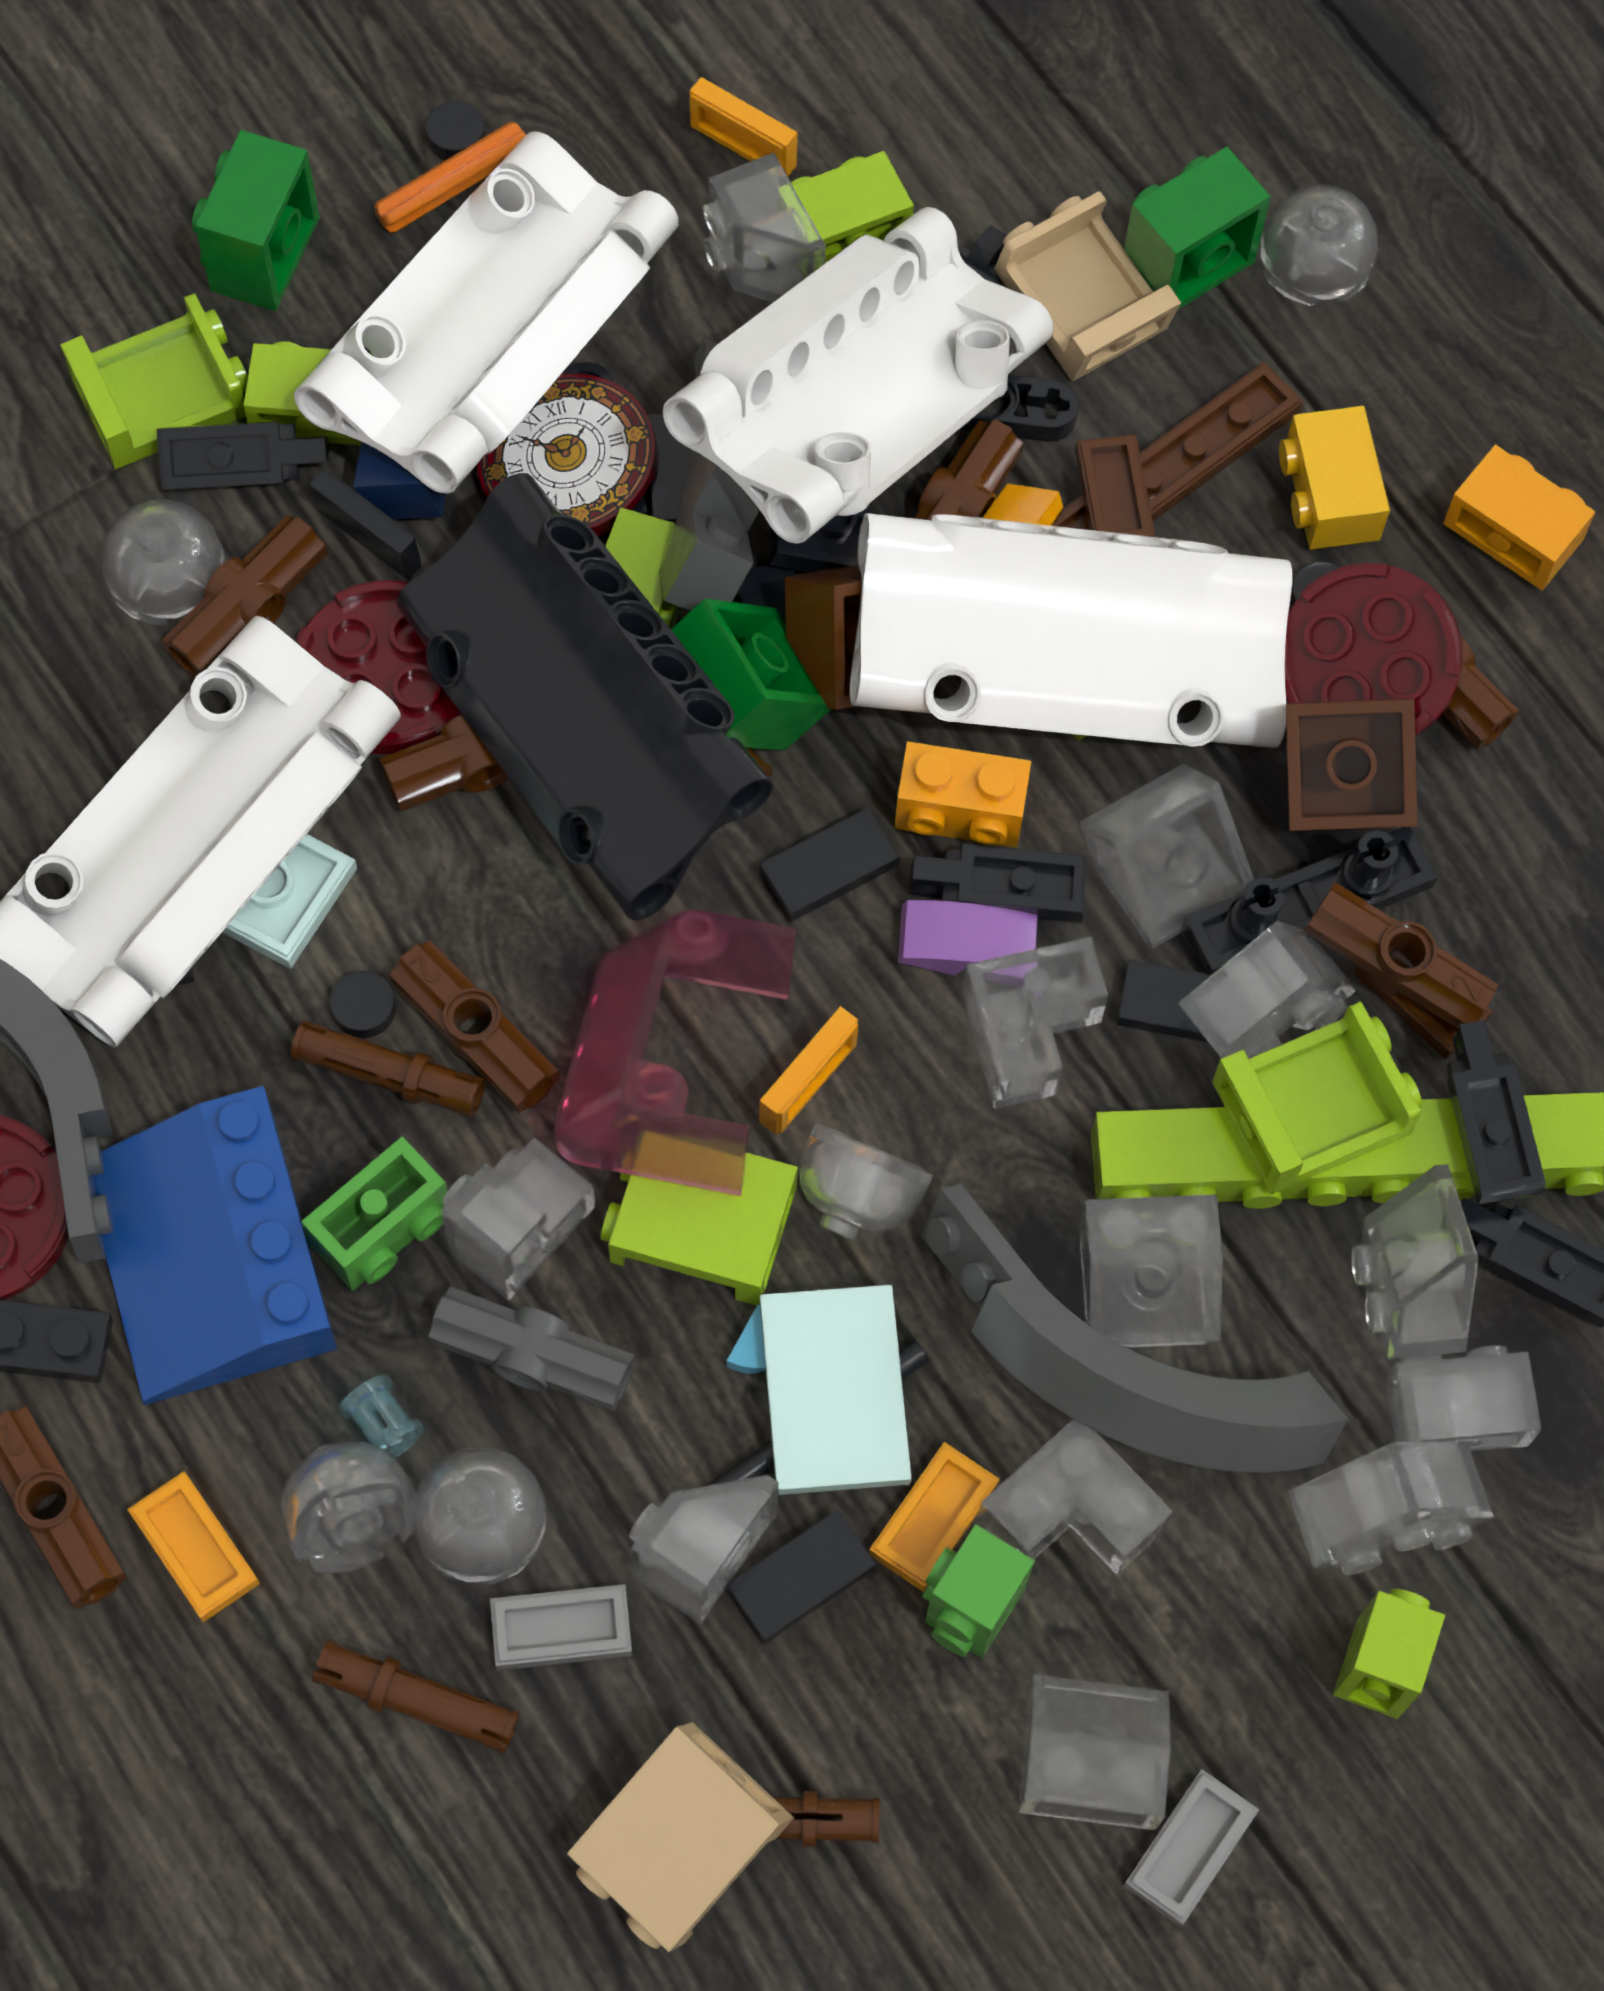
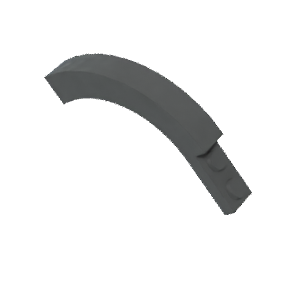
(60, 1064)
(1113, 1389)

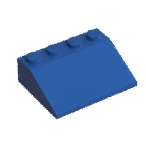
(210, 1249)

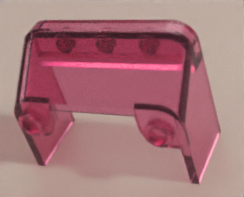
(632, 1111)

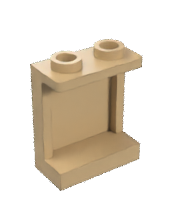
(1086, 285)
(677, 1837)

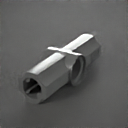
(531, 1348)

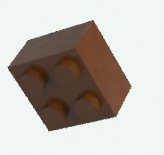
(1351, 764)

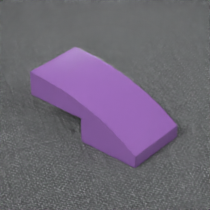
(953, 934)

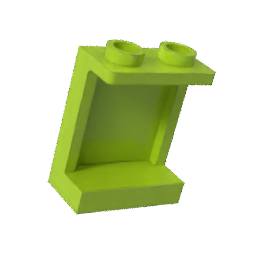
(157, 381)
(1318, 1099)
(706, 1230)

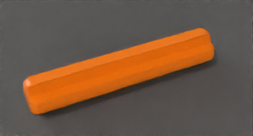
(447, 178)

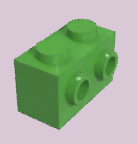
(377, 1215)
(974, 1592)

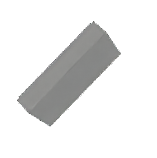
(560, 1627)
(1191, 1848)

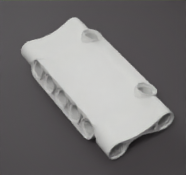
(487, 314)
(856, 375)
(1071, 630)
(190, 829)

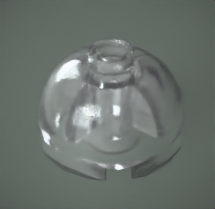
(1319, 245)
(160, 559)
(858, 1183)
(346, 1505)
(480, 1515)

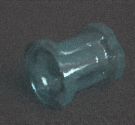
(362, 1408)

